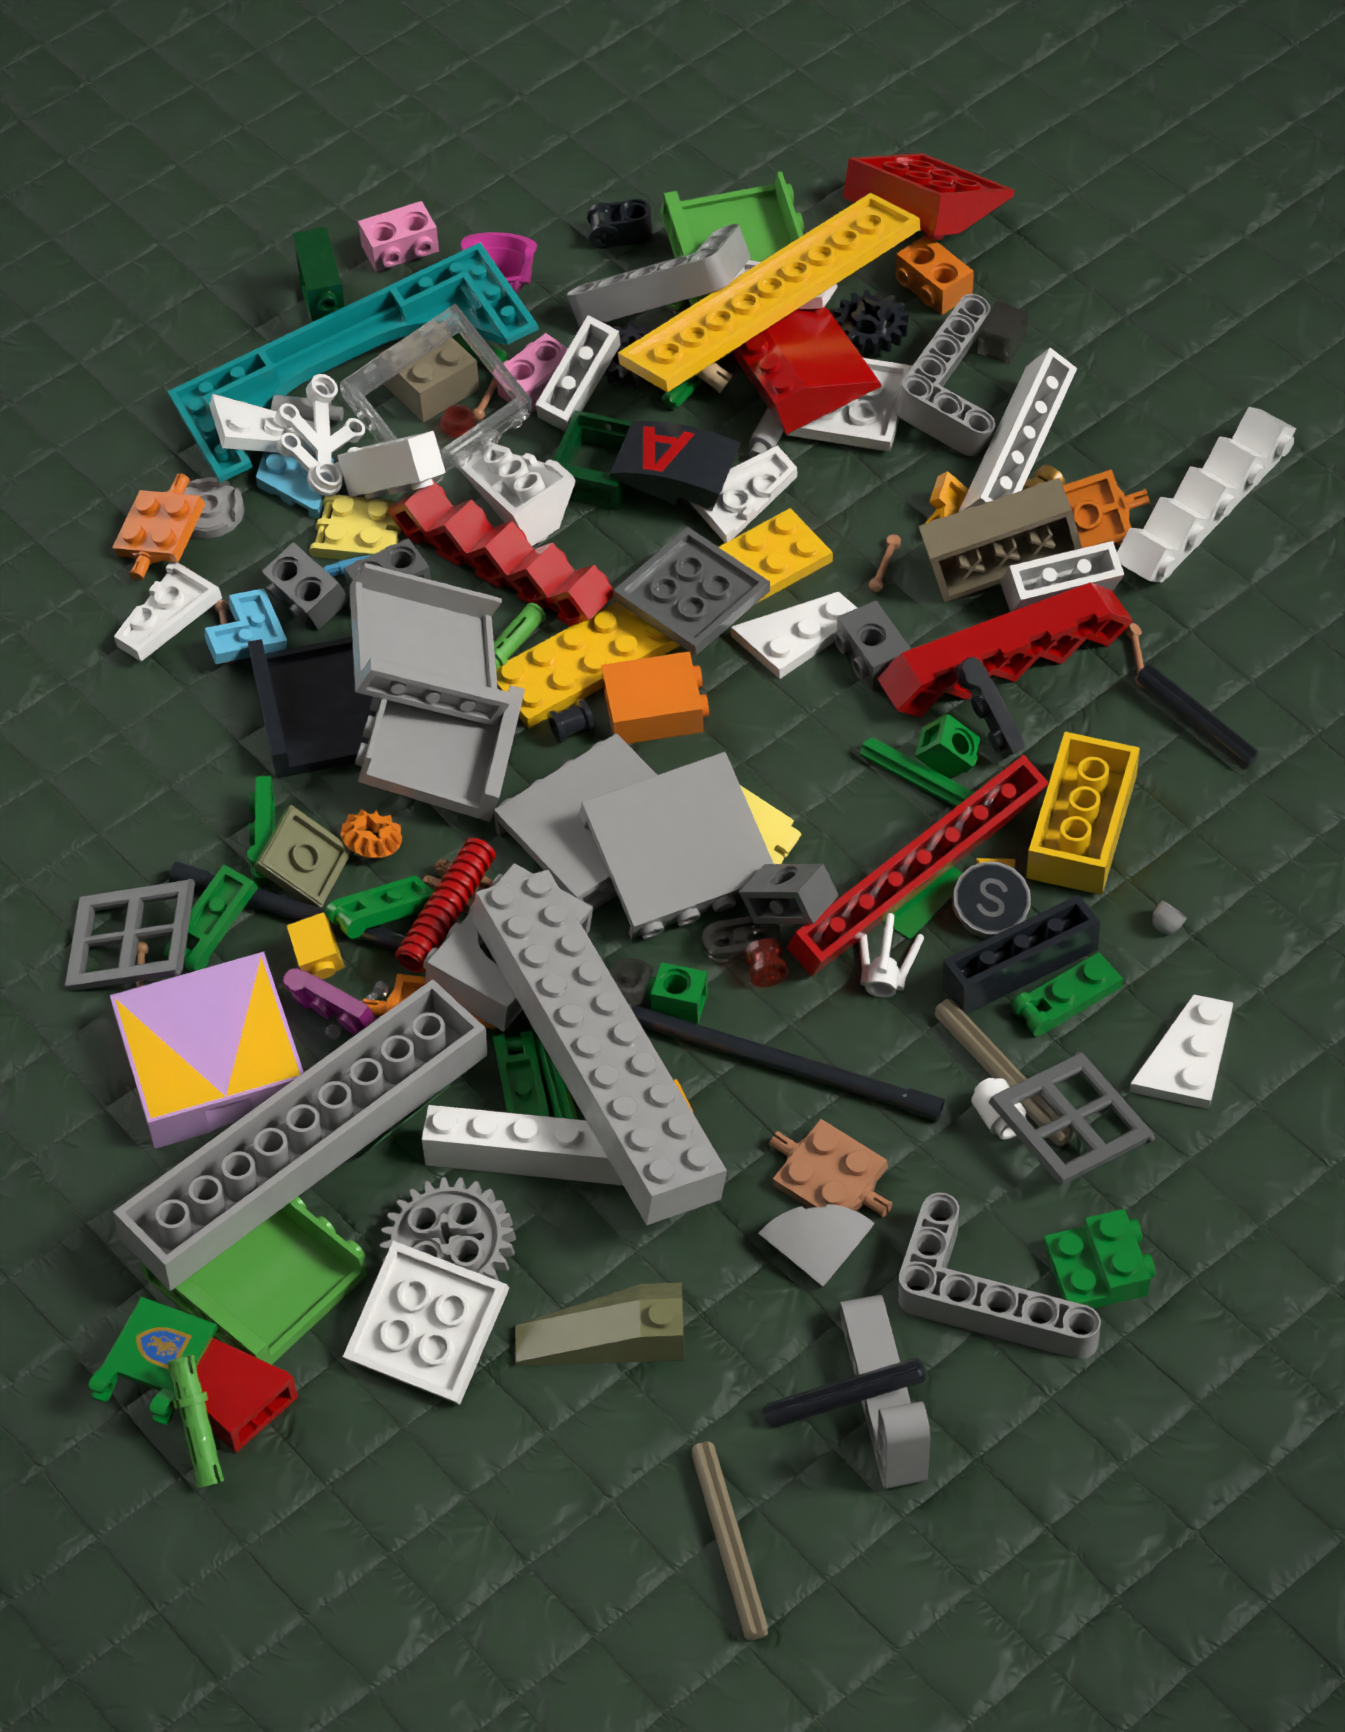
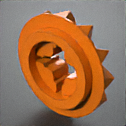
(364, 842)

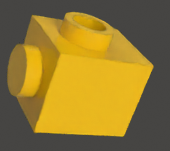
(316, 946)

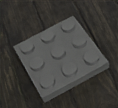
(691, 591)

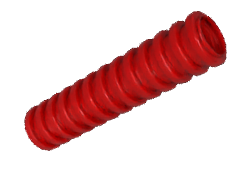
(445, 904)

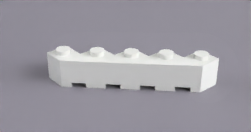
(1206, 496)

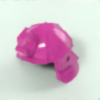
(510, 253)

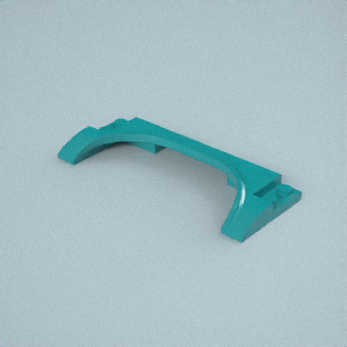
(393, 312)

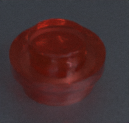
(457, 420)

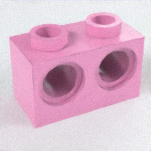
(398, 236)
(534, 367)

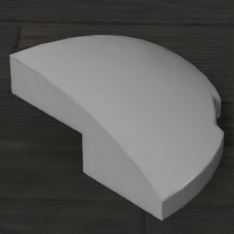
(817, 1237)

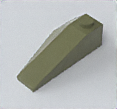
(619, 1327)

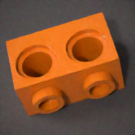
(933, 274)

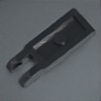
(990, 706)

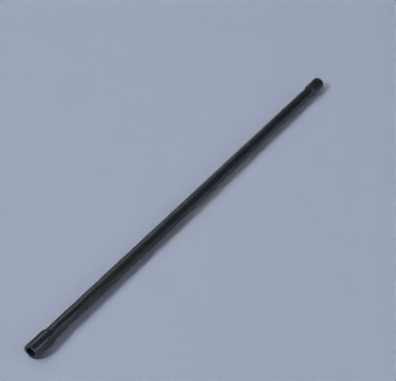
(908, 1099)

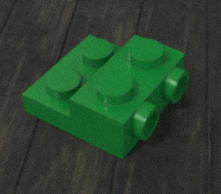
(1101, 1260)

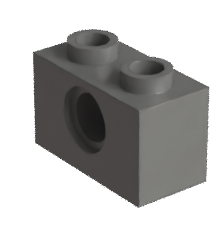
(869, 641)
(789, 893)

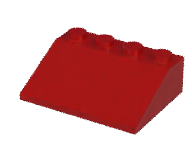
(931, 189)
(805, 367)

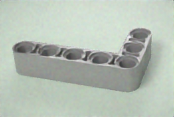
(666, 282)
(932, 407)
(985, 1294)
(895, 1425)

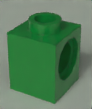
(947, 747)
(692, 990)

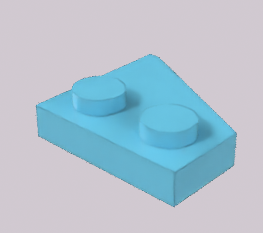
(289, 481)

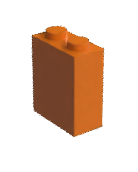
(654, 697)

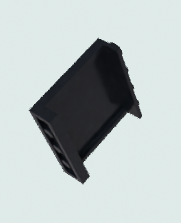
(310, 705)

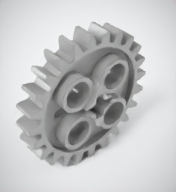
(447, 1208)

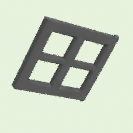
(127, 970)
(1074, 1118)

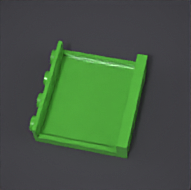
(762, 213)
(272, 1282)

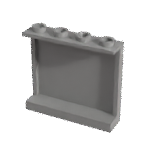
(425, 644)
(438, 755)
(549, 823)
(677, 844)

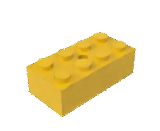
(1083, 813)

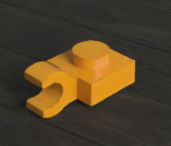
(947, 496)

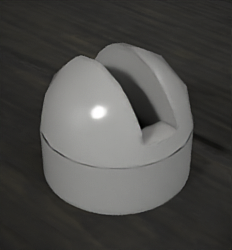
(1167, 918)

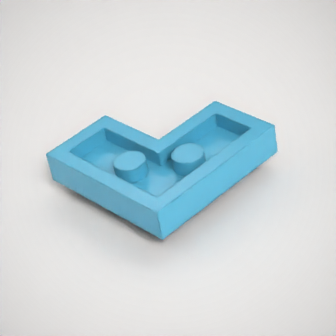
(254, 621)

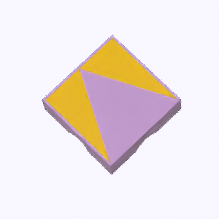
(206, 1047)

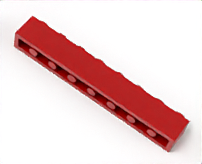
(917, 865)

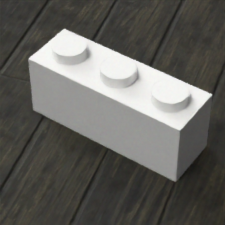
(578, 373)
(392, 466)
(1058, 573)

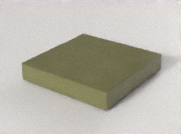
(303, 857)

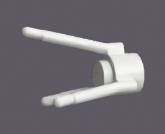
(882, 975)

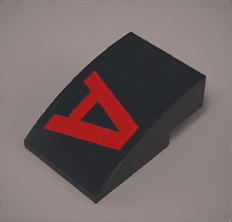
(675, 462)

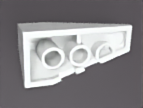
(521, 489)

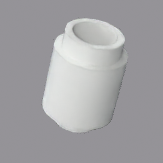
(992, 1119)

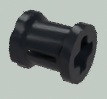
(571, 720)

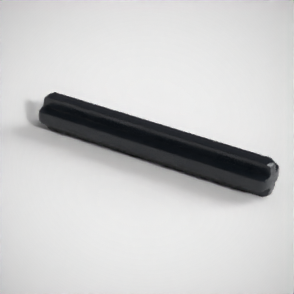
(1197, 716)
(845, 1392)

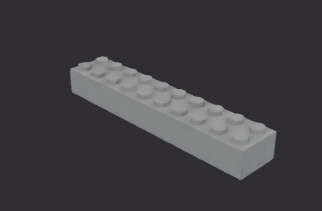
(599, 1047)
(300, 1134)

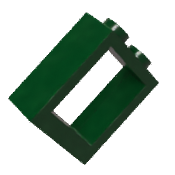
(318, 273)
(592, 485)

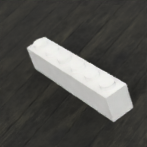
(1021, 429)
(515, 1145)

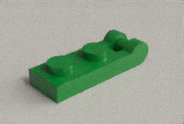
(263, 807)
(378, 905)
(215, 915)
(1067, 994)
(520, 1074)

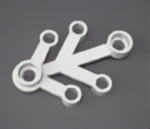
(322, 474)

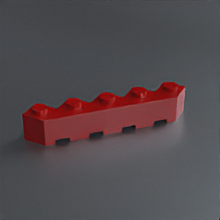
(501, 554)
(1005, 645)

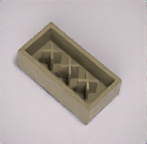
(980, 543)

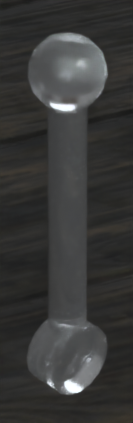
(379, 991)

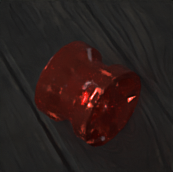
(765, 962)

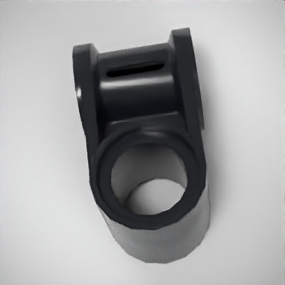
(623, 222)

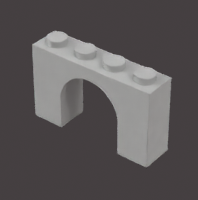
(473, 977)

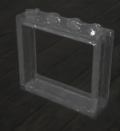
(414, 347)

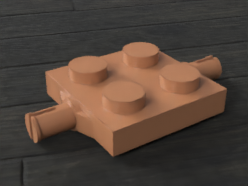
(830, 1170)

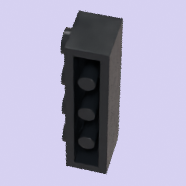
(1021, 954)

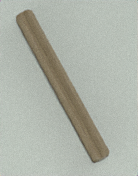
(997, 1065)
(729, 1541)

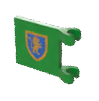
(144, 1347)

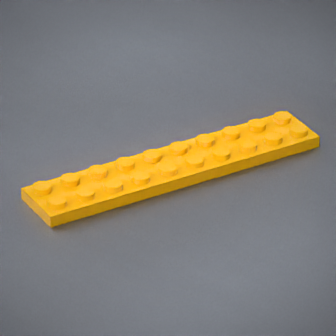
(768, 292)
(571, 661)

